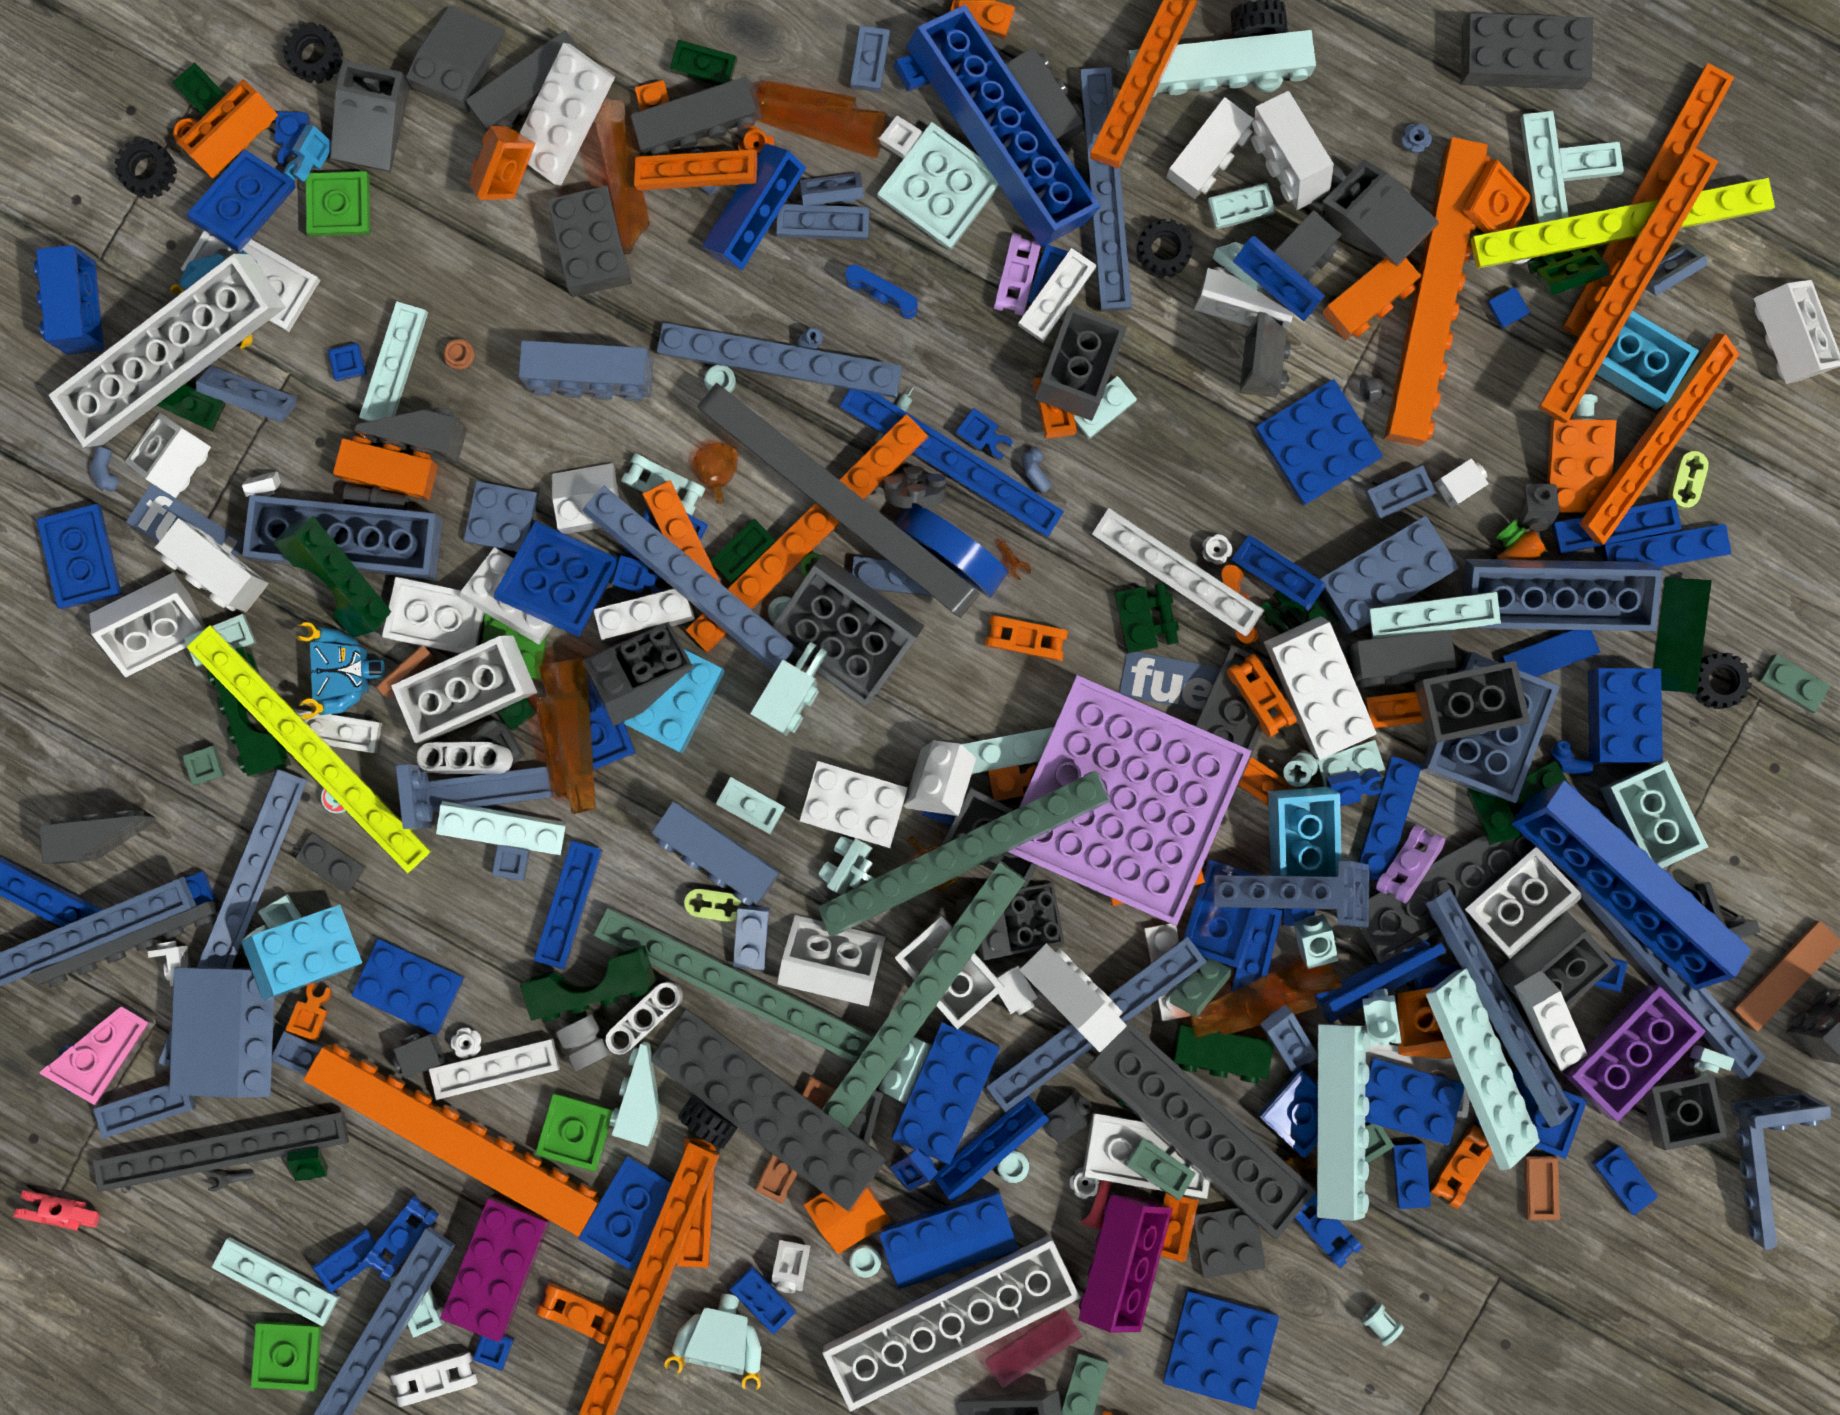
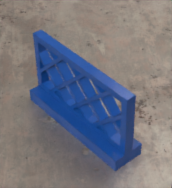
(1388, 975)

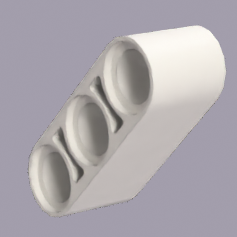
(477, 758)
(633, 1028)

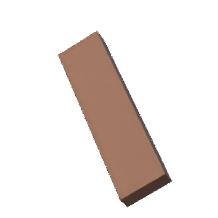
(1787, 976)
(778, 1176)

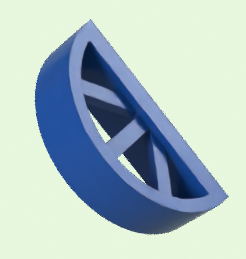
(953, 548)

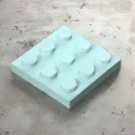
(939, 186)

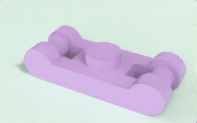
(1017, 274)
(1411, 864)

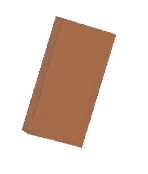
(412, 665)
(1541, 1187)

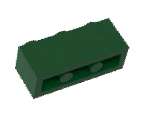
(1223, 1054)

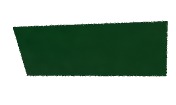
(1682, 633)

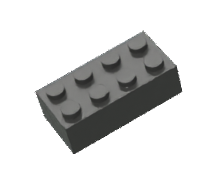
(1526, 51)

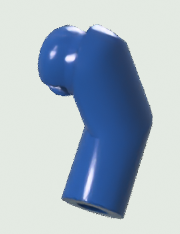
(1567, 762)

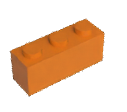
(227, 128)
(1371, 297)
(386, 468)

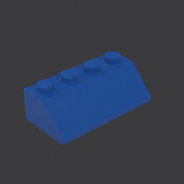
(948, 1238)

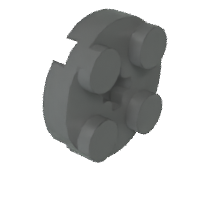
(915, 487)

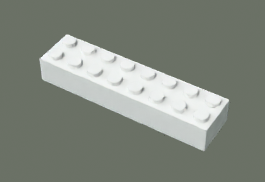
(167, 350)
(950, 1322)

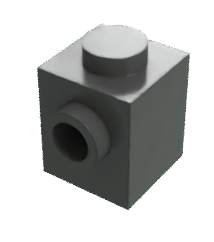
(418, 1055)

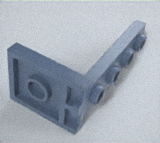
(422, 798)
(1345, 893)
(1775, 1114)

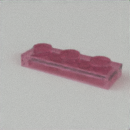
(1033, 1348)

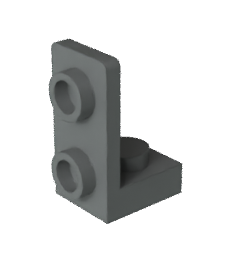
(1738, 925)

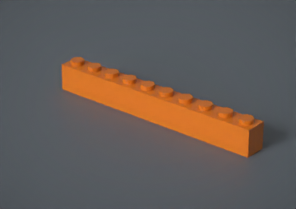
(1434, 300)
(452, 1138)

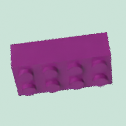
(1124, 1264)
(495, 1268)

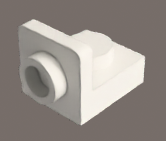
(175, 957)
(790, 1266)

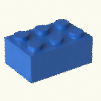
(69, 300)
(1625, 716)

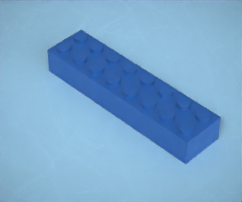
(1002, 125)
(1631, 886)

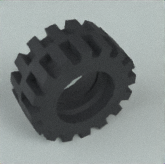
(1258, 18)
(304, 37)
(133, 155)
(1164, 229)
(1739, 681)
(706, 1122)

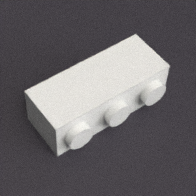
(1211, 149)
(642, 615)
(1551, 1020)

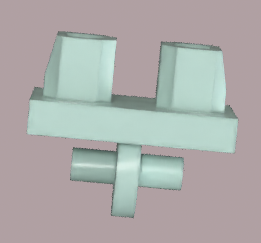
(851, 869)
(1381, 1018)

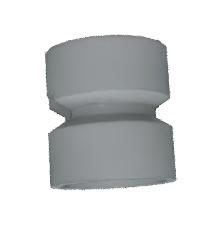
(583, 1042)

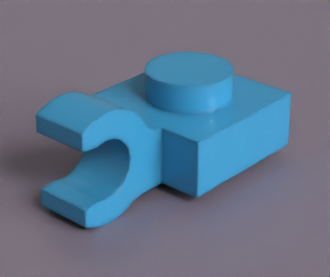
(312, 152)

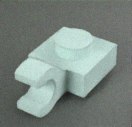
(1709, 1060)

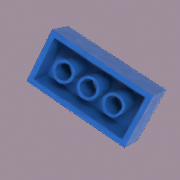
(945, 1092)

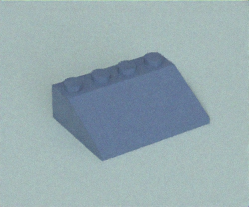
(1500, 758)
(220, 1034)

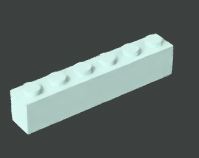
(1237, 62)
(1342, 1122)

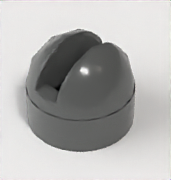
(1372, 389)

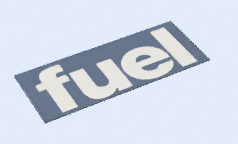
(159, 511)
(1167, 680)

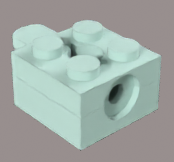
(789, 693)

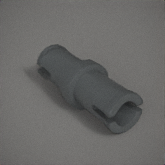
(375, 498)

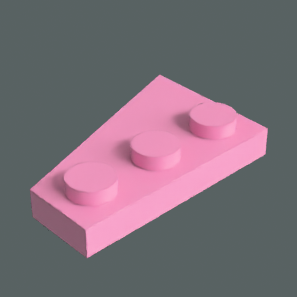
(98, 1056)

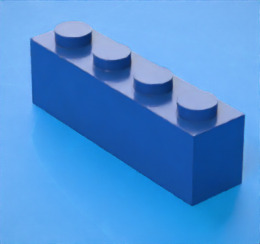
(754, 207)

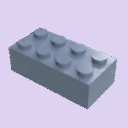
(586, 370)
(1387, 574)
(715, 852)

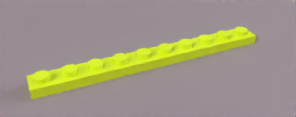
(1614, 224)
(308, 748)

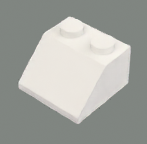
(168, 455)
(574, 490)
(940, 778)

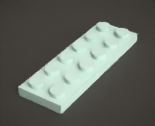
(1483, 1068)

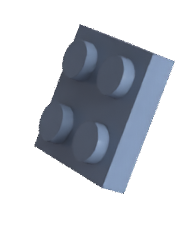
(500, 516)

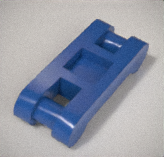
(882, 290)
(1325, 1231)
(399, 1238)

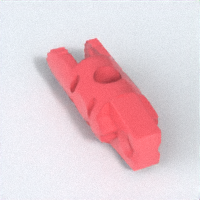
(71, 1215)

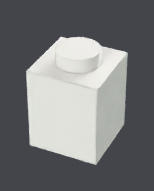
(1462, 482)
(1017, 991)

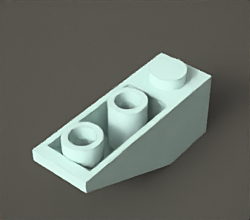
(640, 1104)

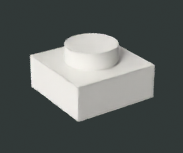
(900, 137)
(262, 485)

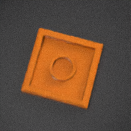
(1496, 199)

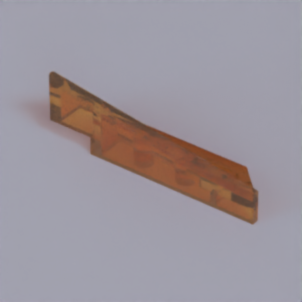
(821, 117)
(619, 164)
(567, 732)
(1252, 1003)

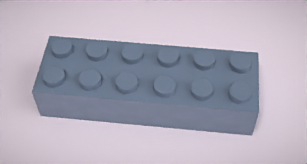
(370, 537)
(1568, 593)

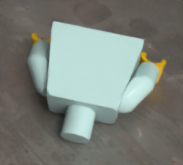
(719, 1342)

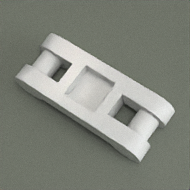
(433, 1379)

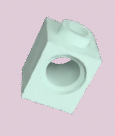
(1317, 951)

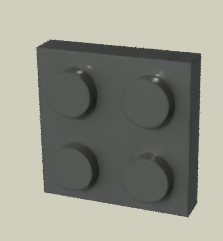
(1227, 1242)

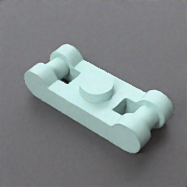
(658, 476)

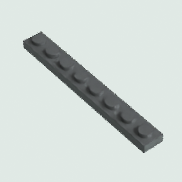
(220, 1151)

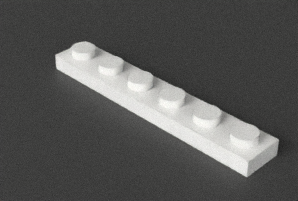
(1178, 572)

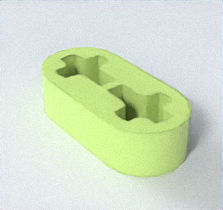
(1695, 481)
(714, 897)

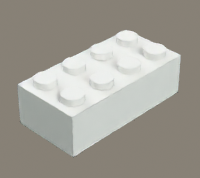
(1320, 687)
(464, 689)

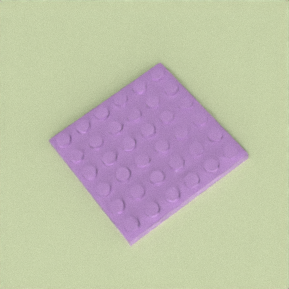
(1165, 795)

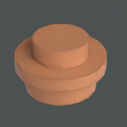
(459, 354)

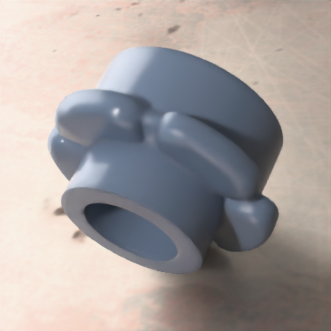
(1413, 145)

